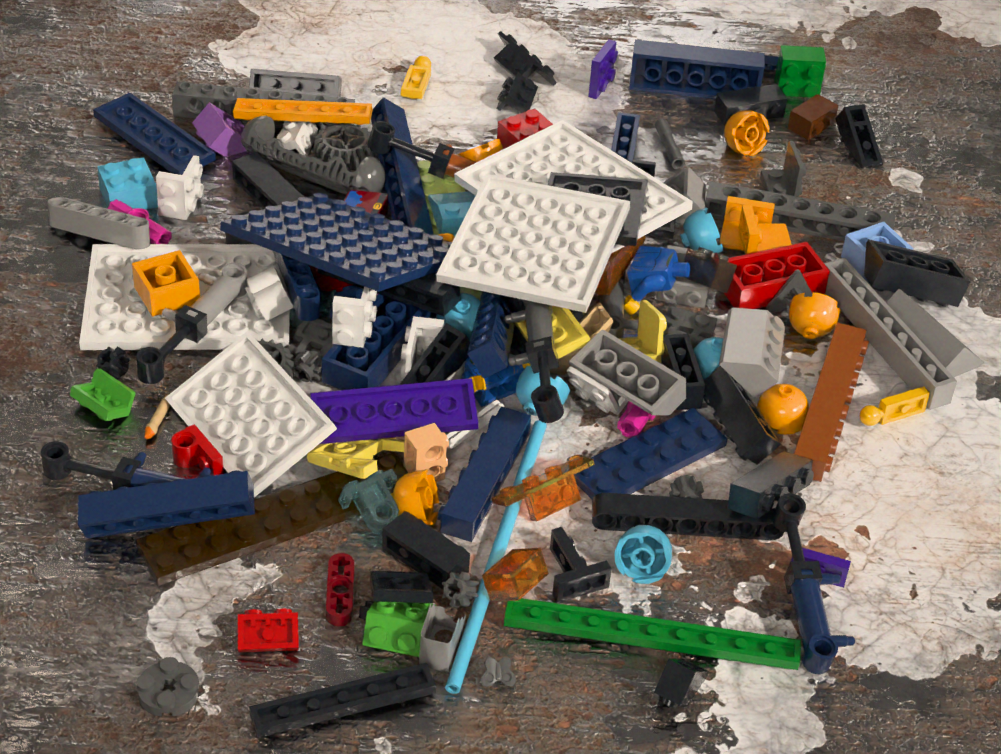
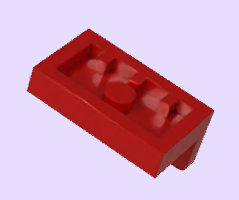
(268, 631)

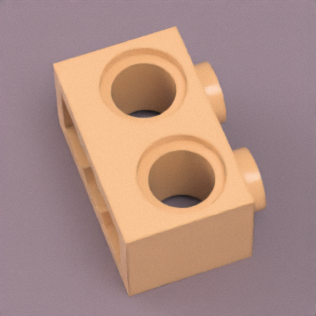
(426, 449)

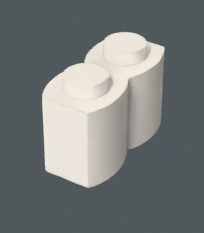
(269, 293)

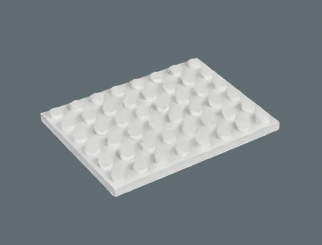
(568, 150)
(119, 317)

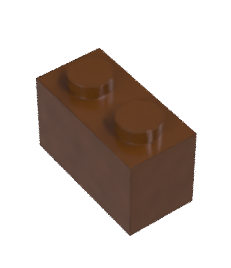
(813, 117)

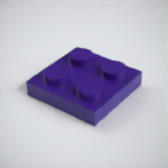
(603, 69)

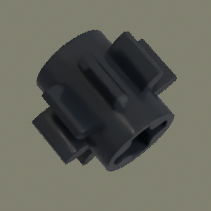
(113, 362)

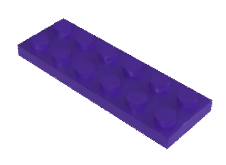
(398, 409)

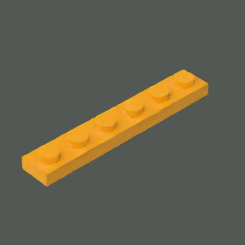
(304, 111)

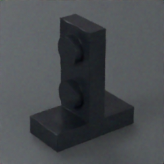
(577, 576)

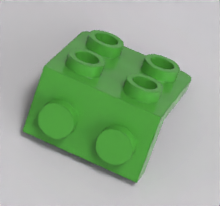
(395, 626)

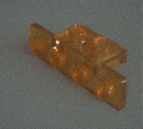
(547, 491)

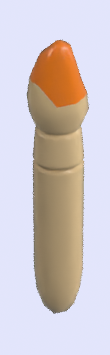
(152, 428)

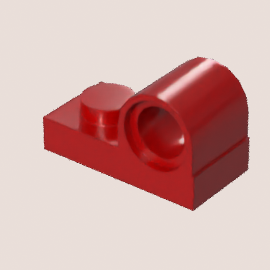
(193, 448)

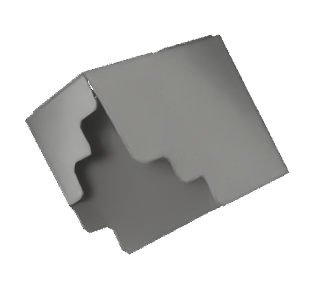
(436, 653)

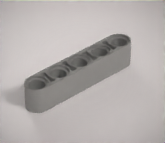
(99, 223)

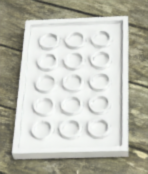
(251, 412)

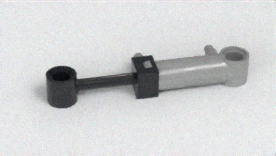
(193, 320)

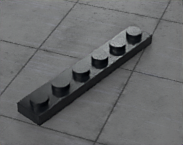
(342, 700)

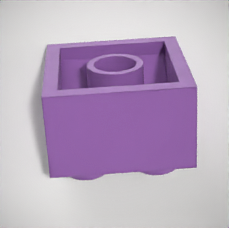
(219, 131)

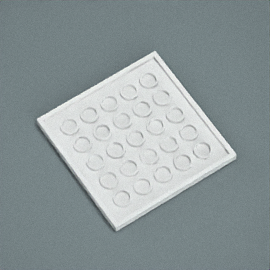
(534, 242)

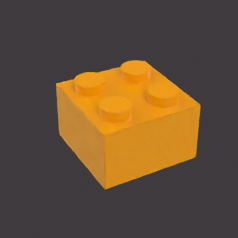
(165, 282)

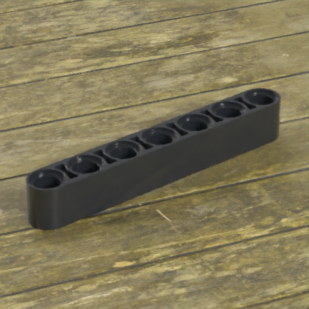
(679, 516)

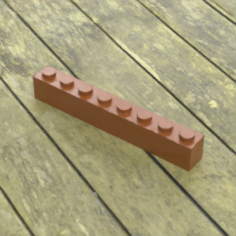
(829, 398)

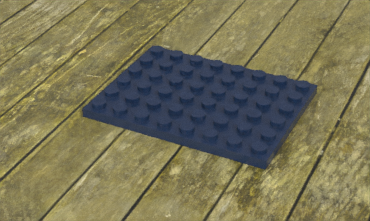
(342, 240)

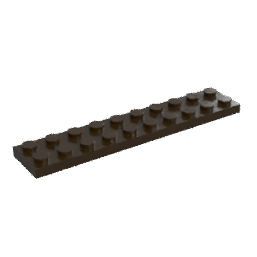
(276, 519)

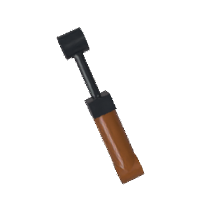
(442, 161)

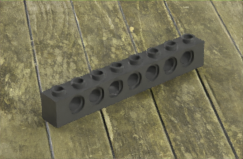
(192, 98)
(800, 213)

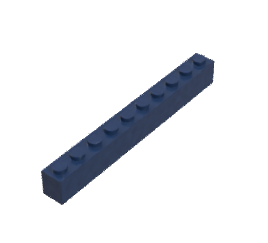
(402, 172)

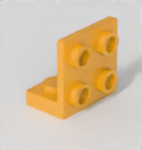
(730, 233)
(760, 236)

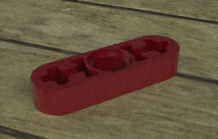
(334, 598)

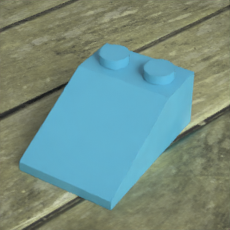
(450, 210)

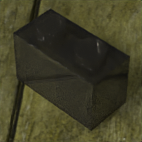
(710, 270)

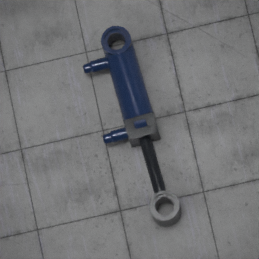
(128, 473)
(804, 582)

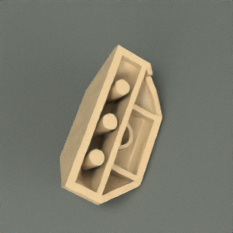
(592, 322)

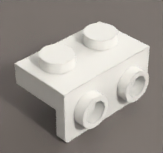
(298, 136)

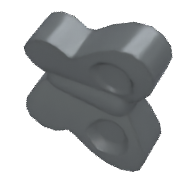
(498, 671)

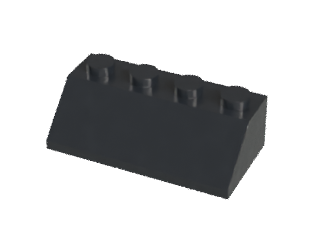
(914, 273)

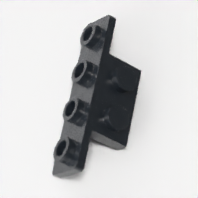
(517, 59)

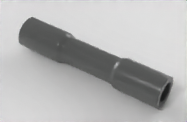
(673, 152)

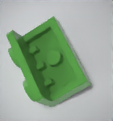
(104, 396)

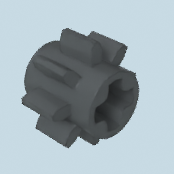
(308, 366)
(686, 487)
(453, 592)

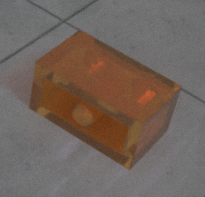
(515, 574)

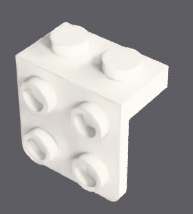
(179, 193)
(353, 318)
(419, 338)
(591, 389)

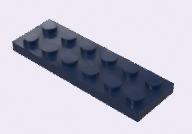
(152, 133)
(651, 455)

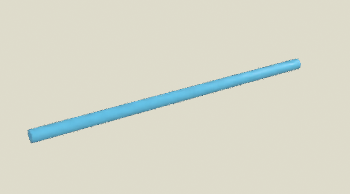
(497, 552)

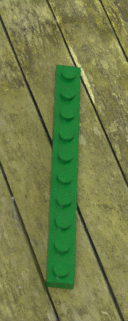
(654, 633)

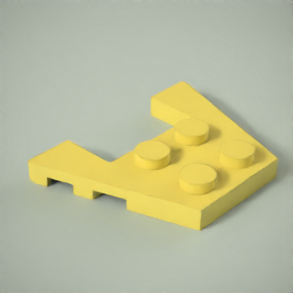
(353, 456)

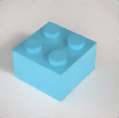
(129, 183)

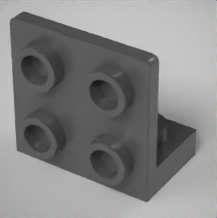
(790, 178)

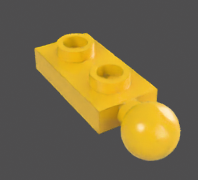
(417, 78)
(896, 407)

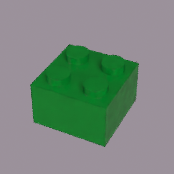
(800, 70)

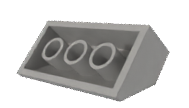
(939, 341)
(752, 348)
(631, 374)

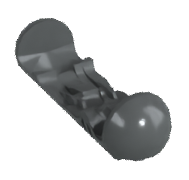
(334, 174)

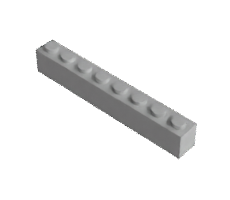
(889, 334)

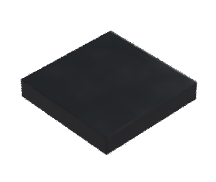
(401, 587)

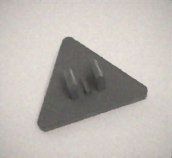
(794, 285)

